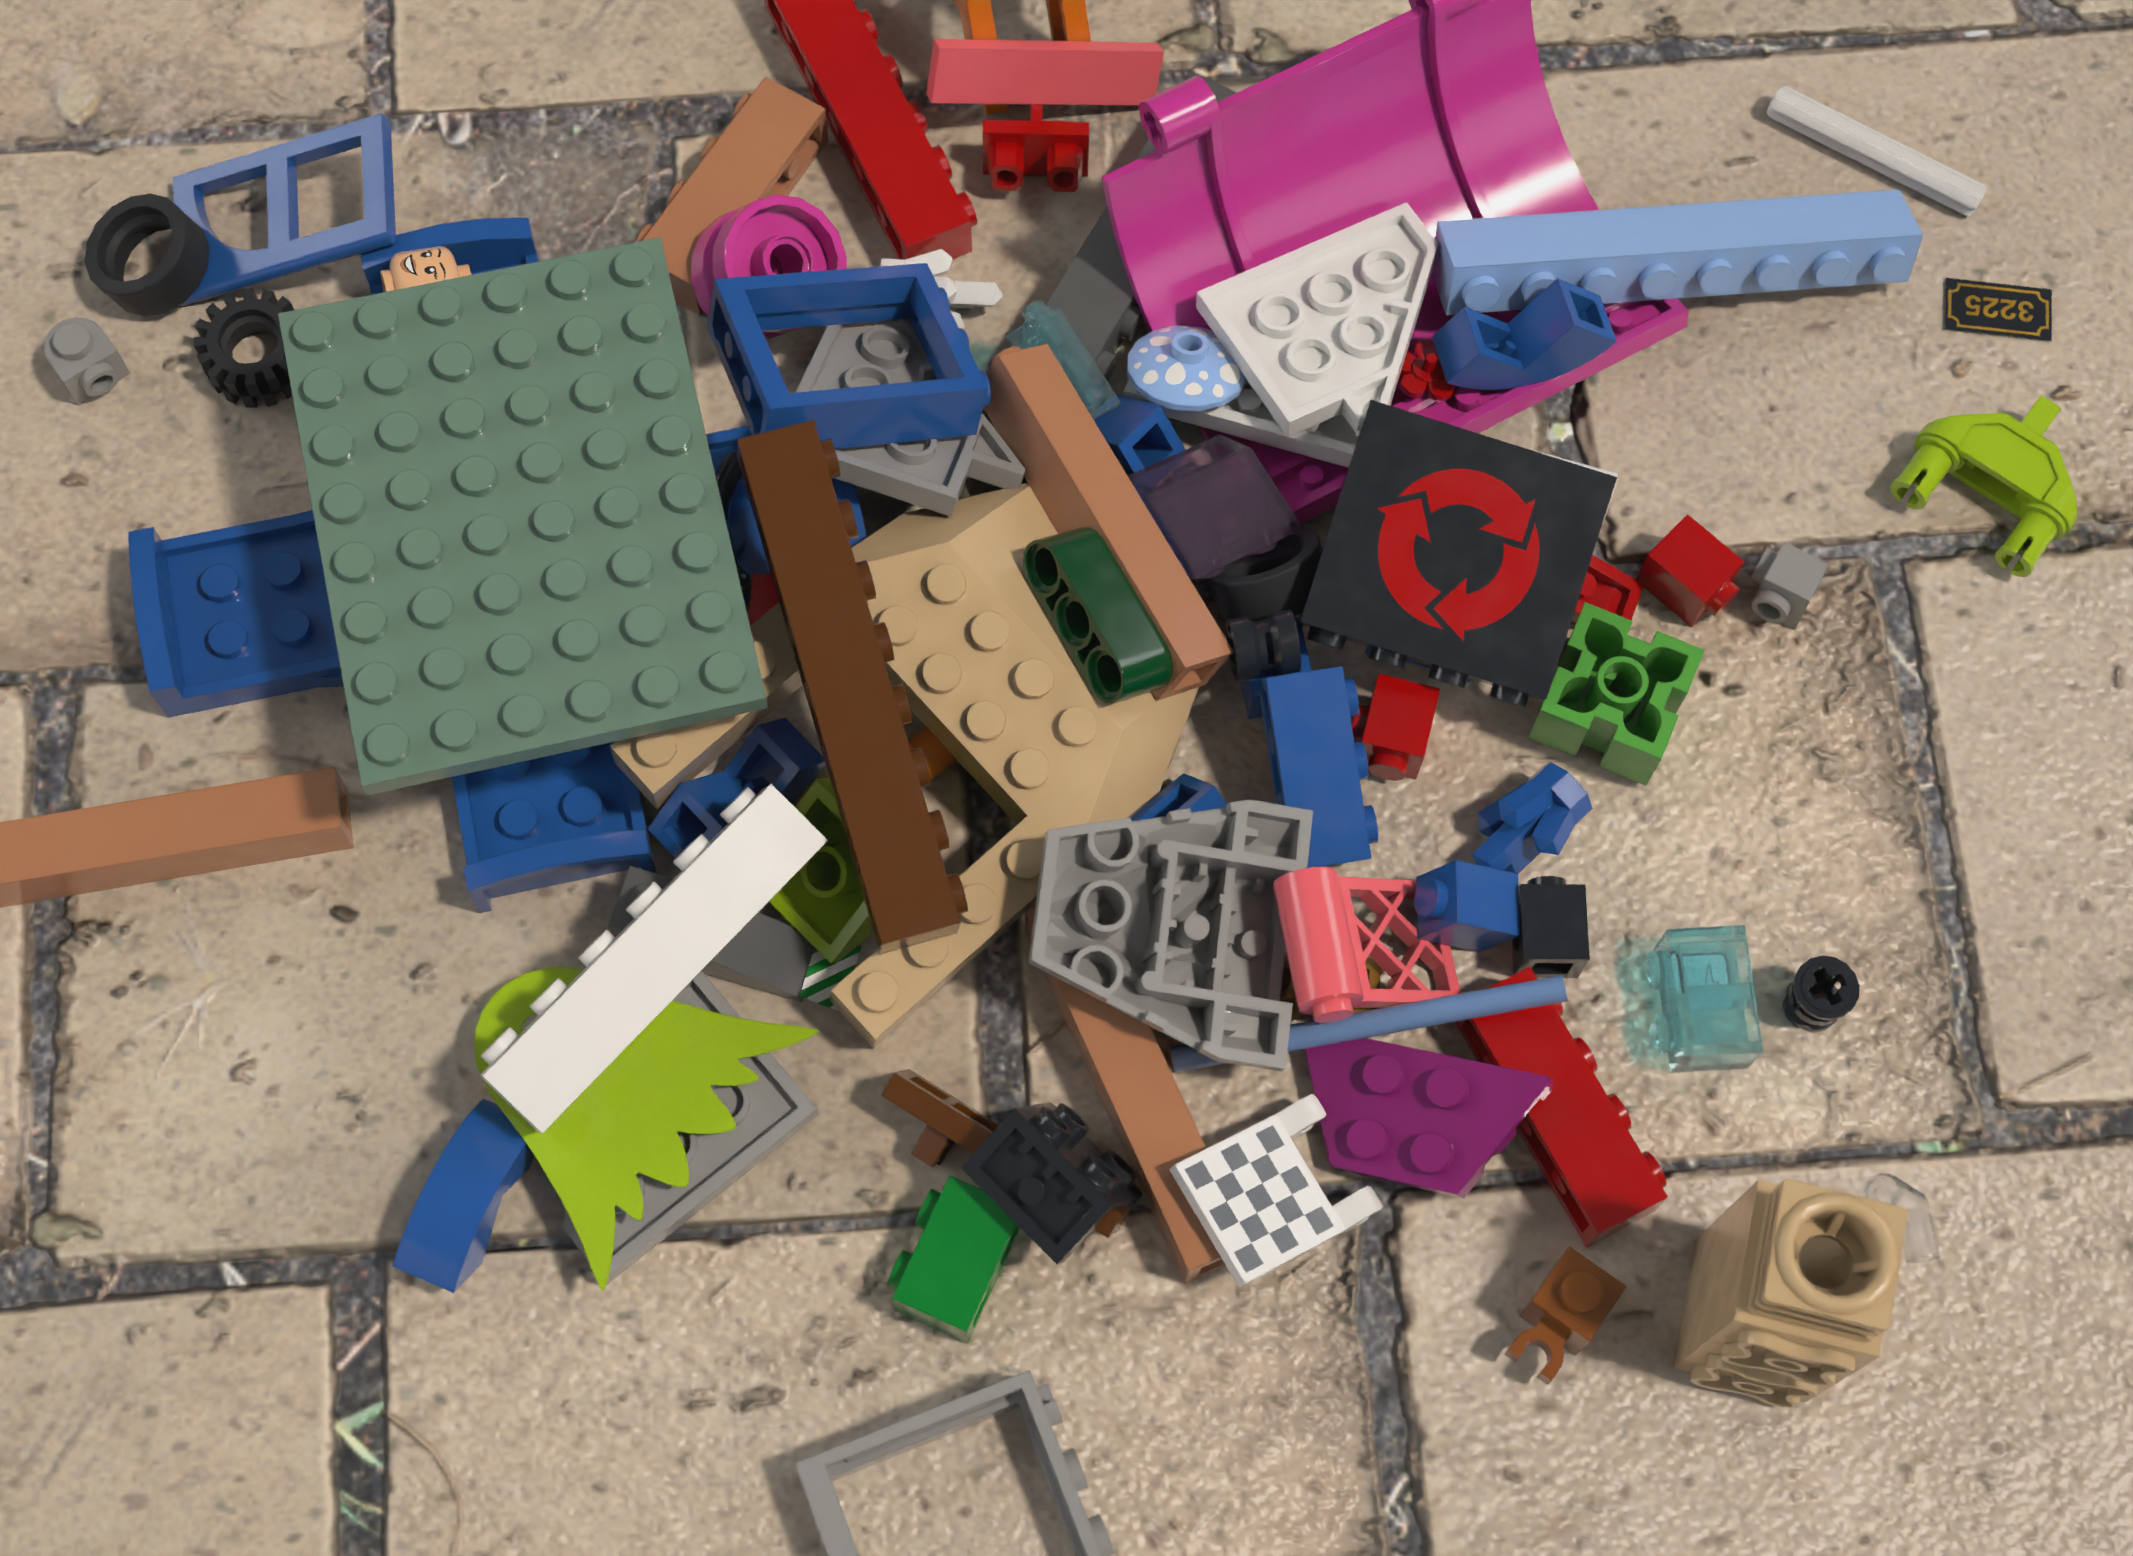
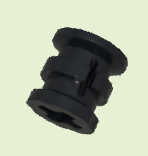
(1819, 976)

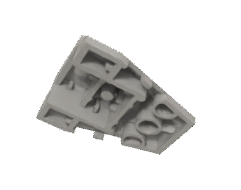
(1177, 922)

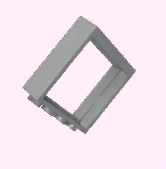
(1038, 1413)

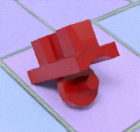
(1035, 149)

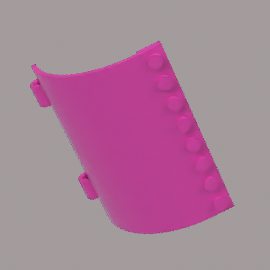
(1414, 111)

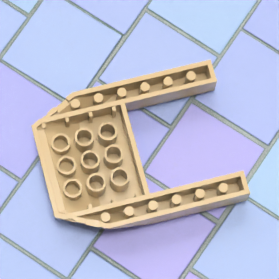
(999, 697)

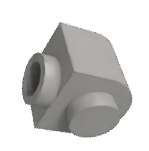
(84, 358)
(1786, 584)

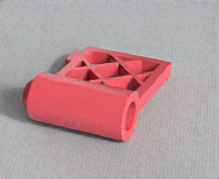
(1330, 944)

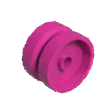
(765, 239)

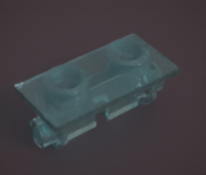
(1050, 326)

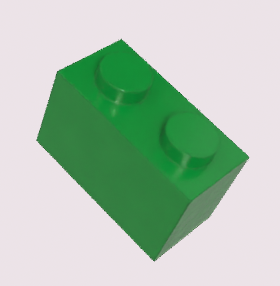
(954, 1260)

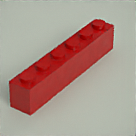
(876, 126)

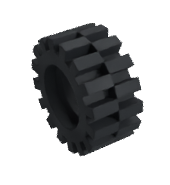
(230, 327)

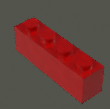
(1578, 1129)

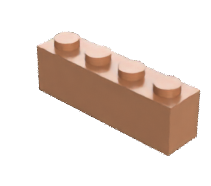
(757, 156)

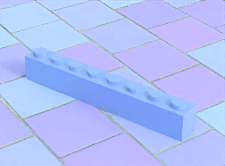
(1678, 250)

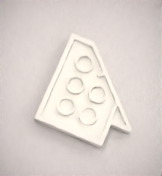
(1328, 319)

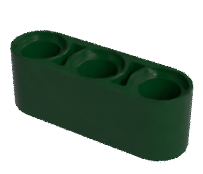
(1097, 615)

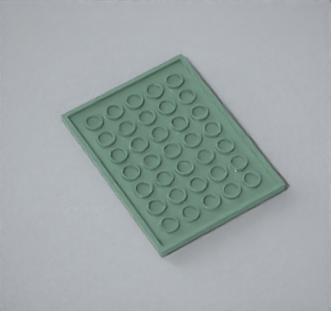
(517, 516)

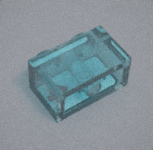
(1705, 999)

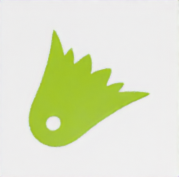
(634, 1107)

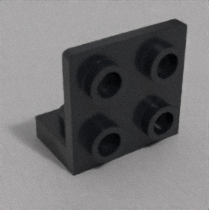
(1051, 1177)

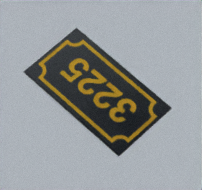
(1998, 309)

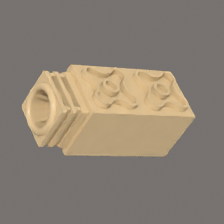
(1790, 1291)

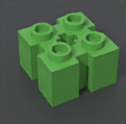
(1647, 677)

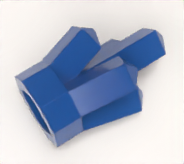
(1531, 820)

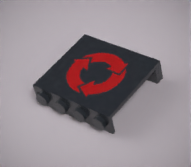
(1456, 553)

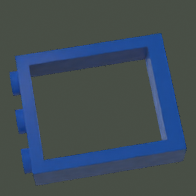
(845, 296)

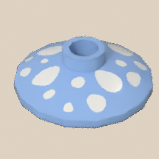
(1184, 369)

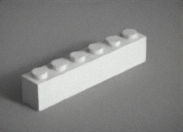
(652, 958)

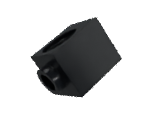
(1552, 928)

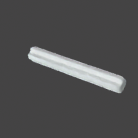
(1876, 150)

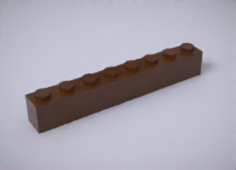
(849, 687)

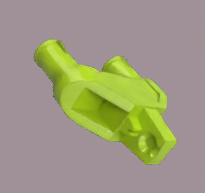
(2005, 464)

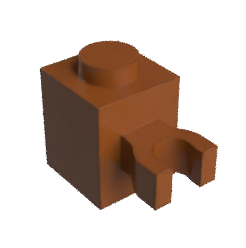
(1566, 1310)

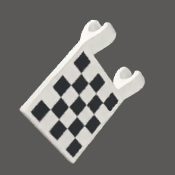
(1263, 1198)

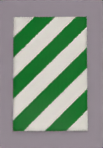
(824, 976)

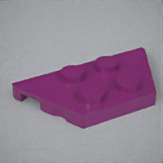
(1417, 1112)

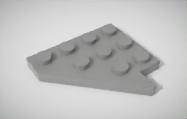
(914, 471)
(765, 1118)

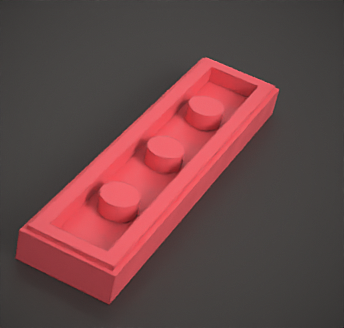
(1043, 72)

